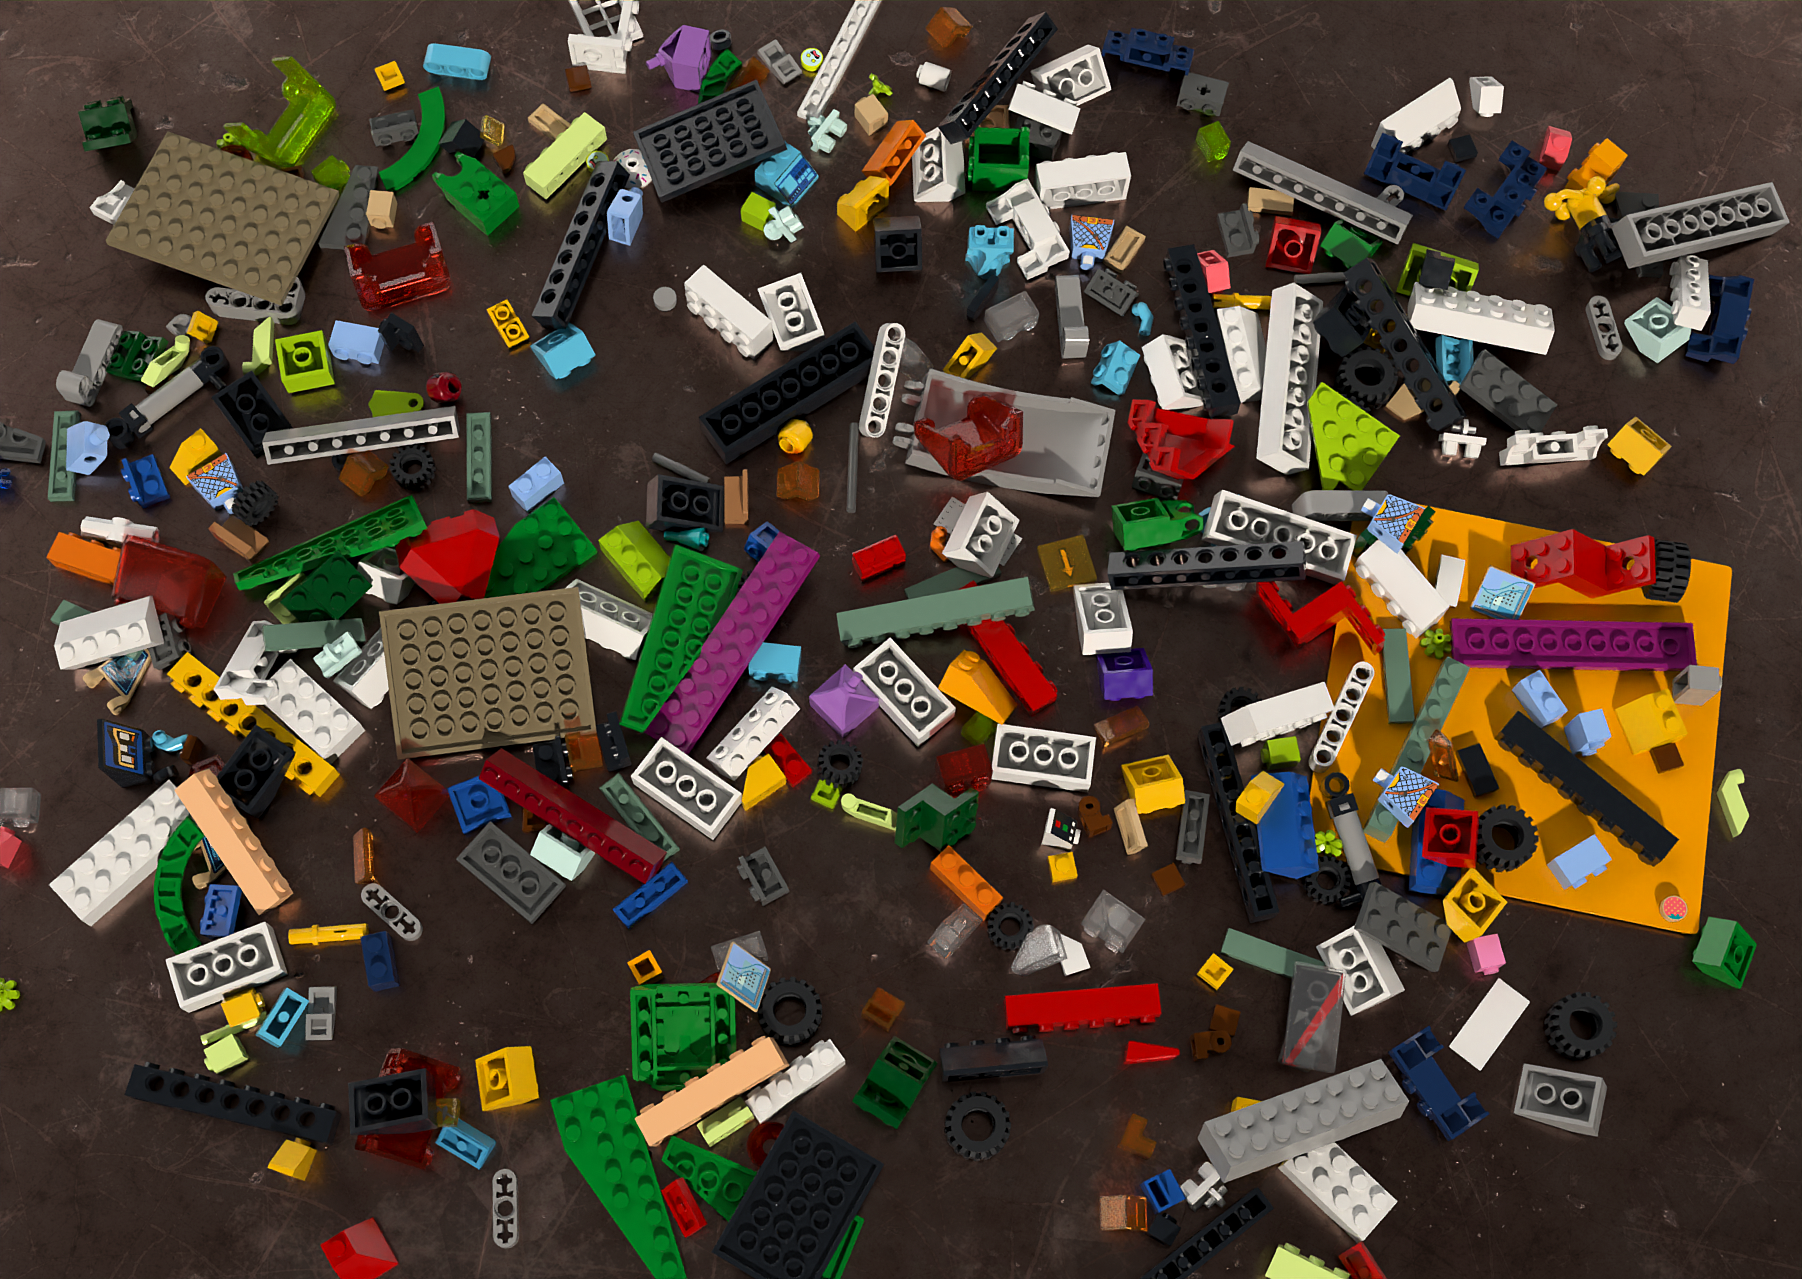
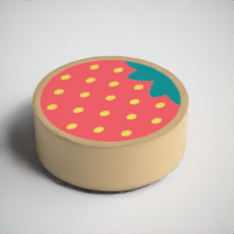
(1673, 909)

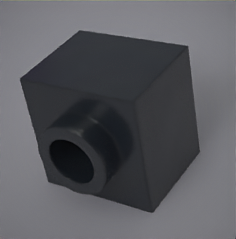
(1163, 1229)

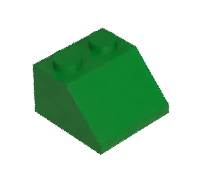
(1350, 243)
(1724, 951)

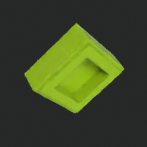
(826, 794)

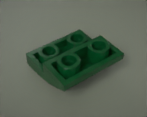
(135, 354)

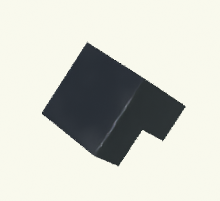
(462, 138)
(1436, 270)

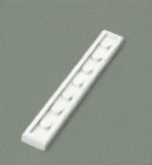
(838, 58)

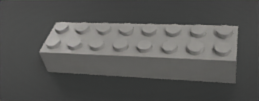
(1700, 224)
(1302, 1120)

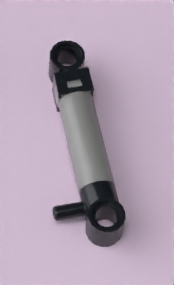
(140, 417)
(1349, 828)

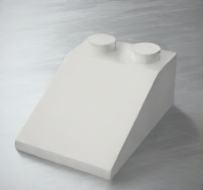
(1102, 619)

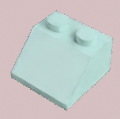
(1655, 330)
(561, 852)

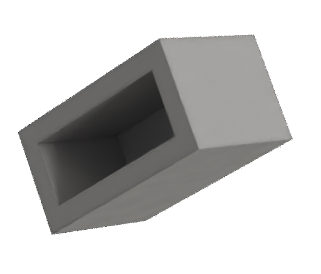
(1696, 685)

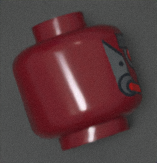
(443, 387)

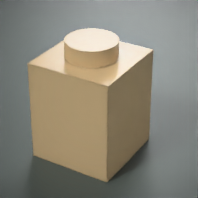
(871, 114)
(381, 209)

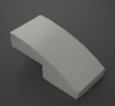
(778, 62)
(321, 1013)

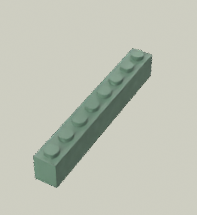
(935, 612)
(1416, 745)

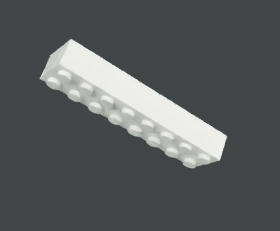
(1289, 380)

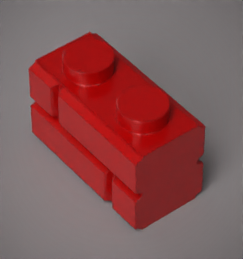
(878, 558)

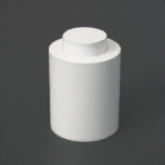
(934, 76)

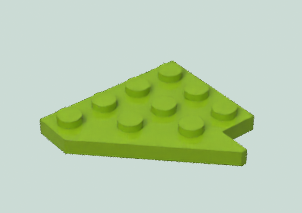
(1346, 440)

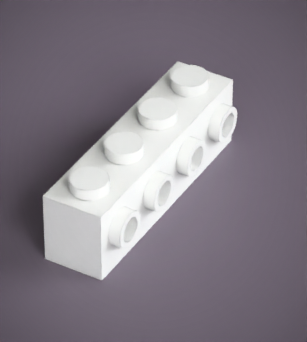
(1690, 292)
(753, 733)
(795, 1082)

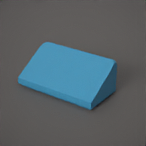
(466, 1143)

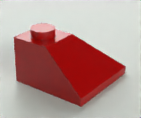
(360, 1252)

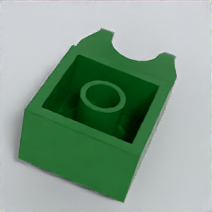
(478, 194)
(1153, 523)

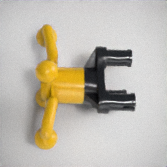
(1589, 216)

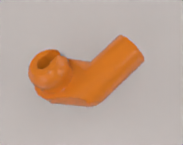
(937, 542)

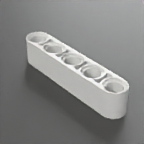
(890, 371)
(1349, 709)

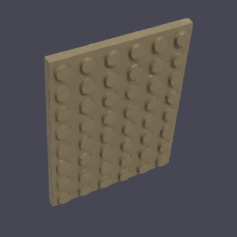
(223, 218)
(487, 672)

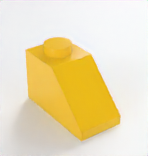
(970, 356)
(194, 454)
(761, 780)
(1258, 796)
(293, 1158)

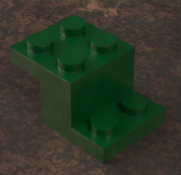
(107, 123)
(1366, 538)
(326, 591)
(936, 817)
(894, 1082)

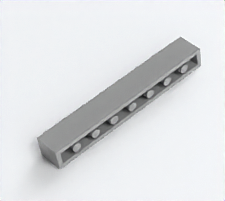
(1322, 192)
(361, 435)

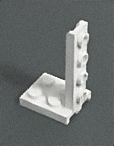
(602, 52)

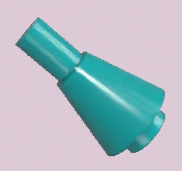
(693, 538)

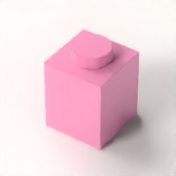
(1486, 954)

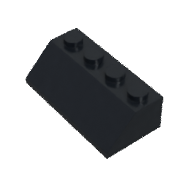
(992, 1059)

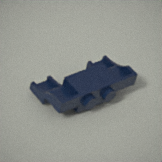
(1148, 50)
(1413, 175)
(1498, 211)
(1728, 320)
(1431, 1087)

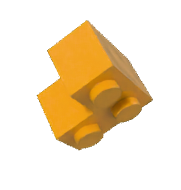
(1603, 161)

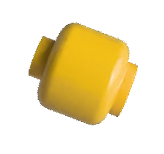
(795, 436)

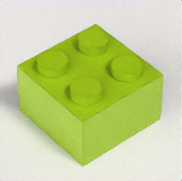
(305, 361)

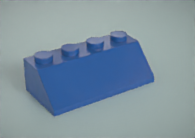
(1288, 831)
(1425, 874)

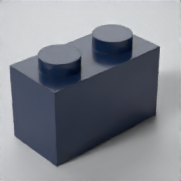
(380, 961)

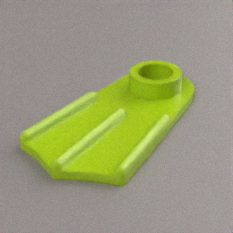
(392, 402)

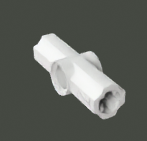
(115, 530)

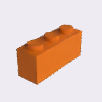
(895, 151)
(84, 557)
(966, 882)

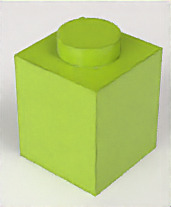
(756, 211)
(1280, 753)

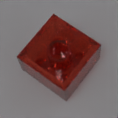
(963, 770)

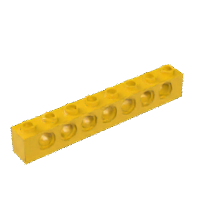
(190, 669)

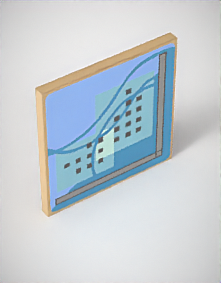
(1502, 594)
(743, 976)

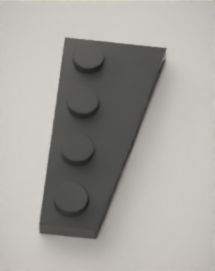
(349, 218)

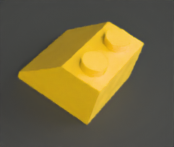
(863, 202)
(1638, 446)
(1651, 722)
(1154, 784)
(1472, 905)
(507, 1078)

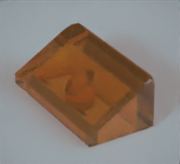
(750, 71)
(1121, 726)
(1443, 756)
(363, 856)

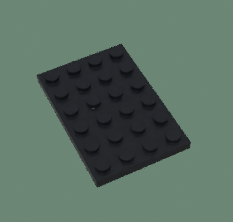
(709, 141)
(798, 1204)

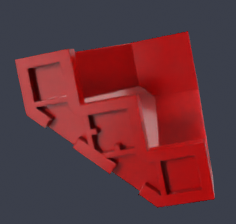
(1177, 441)
(452, 556)

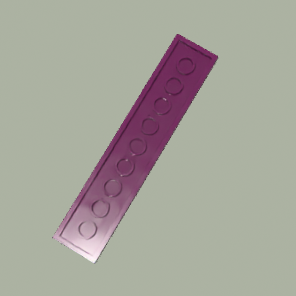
(733, 643)
(1573, 644)

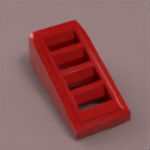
(1144, 1052)

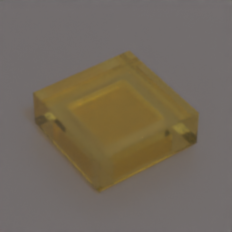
(492, 130)

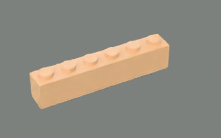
(234, 841)
(711, 1091)

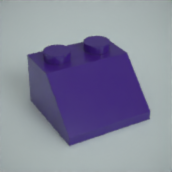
(1125, 675)

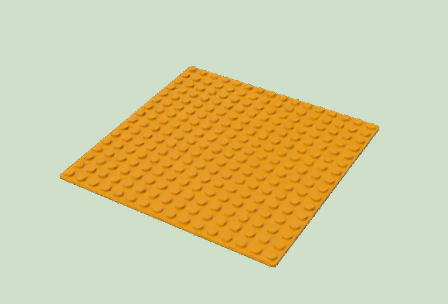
(1486, 703)

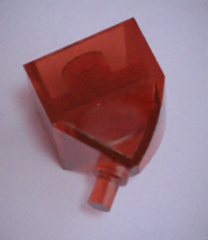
(412, 795)

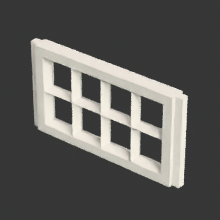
(579, 13)

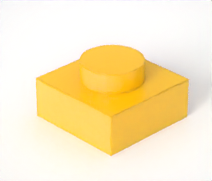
(389, 75)
(202, 327)
(1062, 867)
(1215, 971)

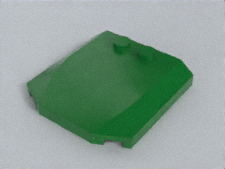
(680, 1032)

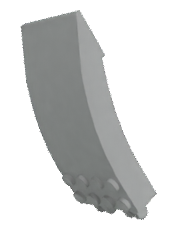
(1062, 437)

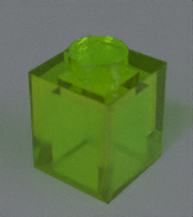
(1213, 141)
(331, 173)
(979, 729)

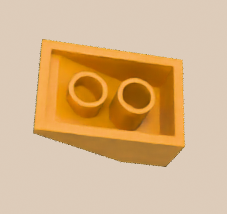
(977, 686)

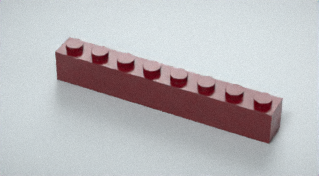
(572, 815)

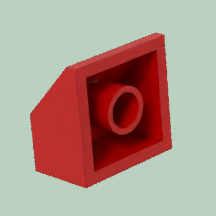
(1293, 245)
(1451, 837)

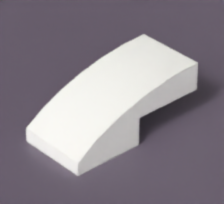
(1449, 578)

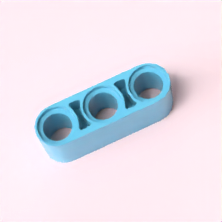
(457, 61)

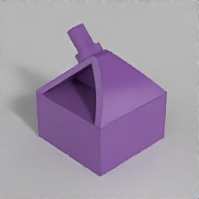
(685, 57)
(844, 701)

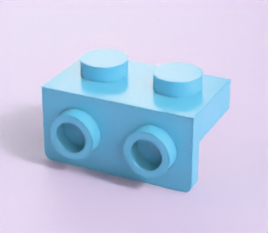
(1454, 357)
(1115, 367)

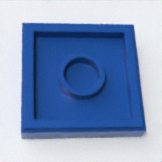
(477, 804)

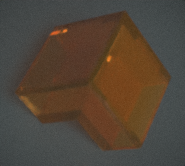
(947, 26)
(362, 471)
(798, 481)
(583, 751)
(882, 1010)
(1134, 1141)
(1123, 1213)

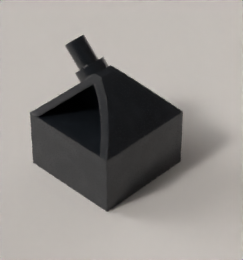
(898, 243)

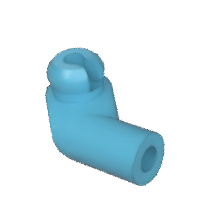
(1142, 310)
(167, 742)

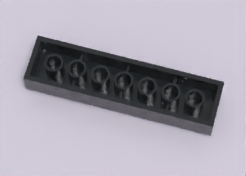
(788, 393)

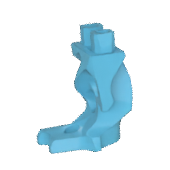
(989, 249)

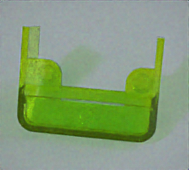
(298, 125)

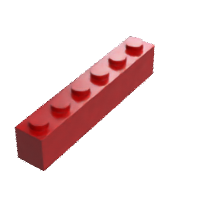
(1014, 663)
(1082, 1007)

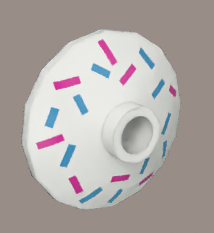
(639, 174)

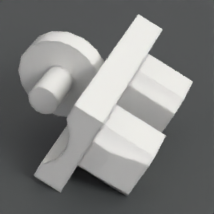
(1471, 443)
(1208, 1192)

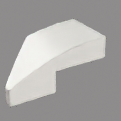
(1076, 957)

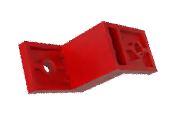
(1585, 563)
(1321, 615)

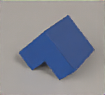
(1162, 1191)

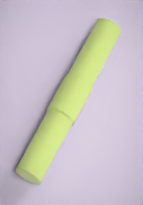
(226, 1031)

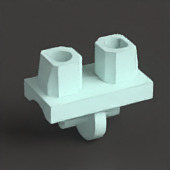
(821, 129)
(785, 224)
(337, 654)

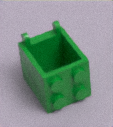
(1005, 157)

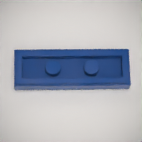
(650, 895)

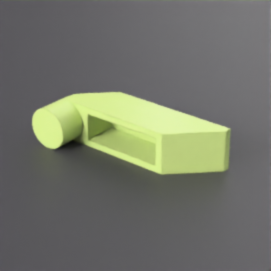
(262, 348)
(167, 362)
(1732, 801)
(869, 811)

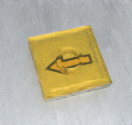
(1066, 563)

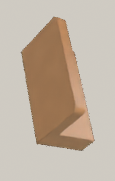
(737, 499)
(239, 537)

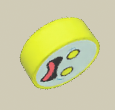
(811, 59)
(593, 157)

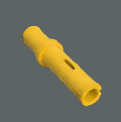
(1244, 301)
(325, 934)

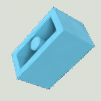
(776, 662)
(282, 1017)

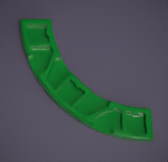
(719, 75)
(425, 145)
(169, 887)

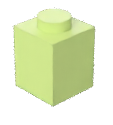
(225, 1055)

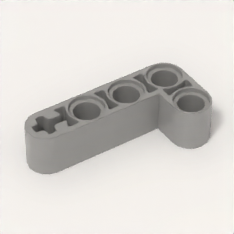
(225, 303)
(1072, 332)
(89, 372)
(1335, 505)

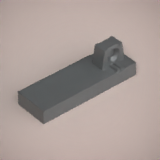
(1192, 827)

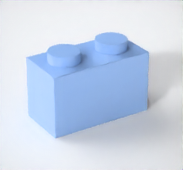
(356, 342)
(536, 484)
(1539, 699)
(1587, 732)
(1579, 862)

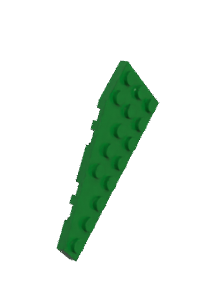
(357, 537)
(538, 552)
(686, 612)
(615, 1161)
(726, 1182)

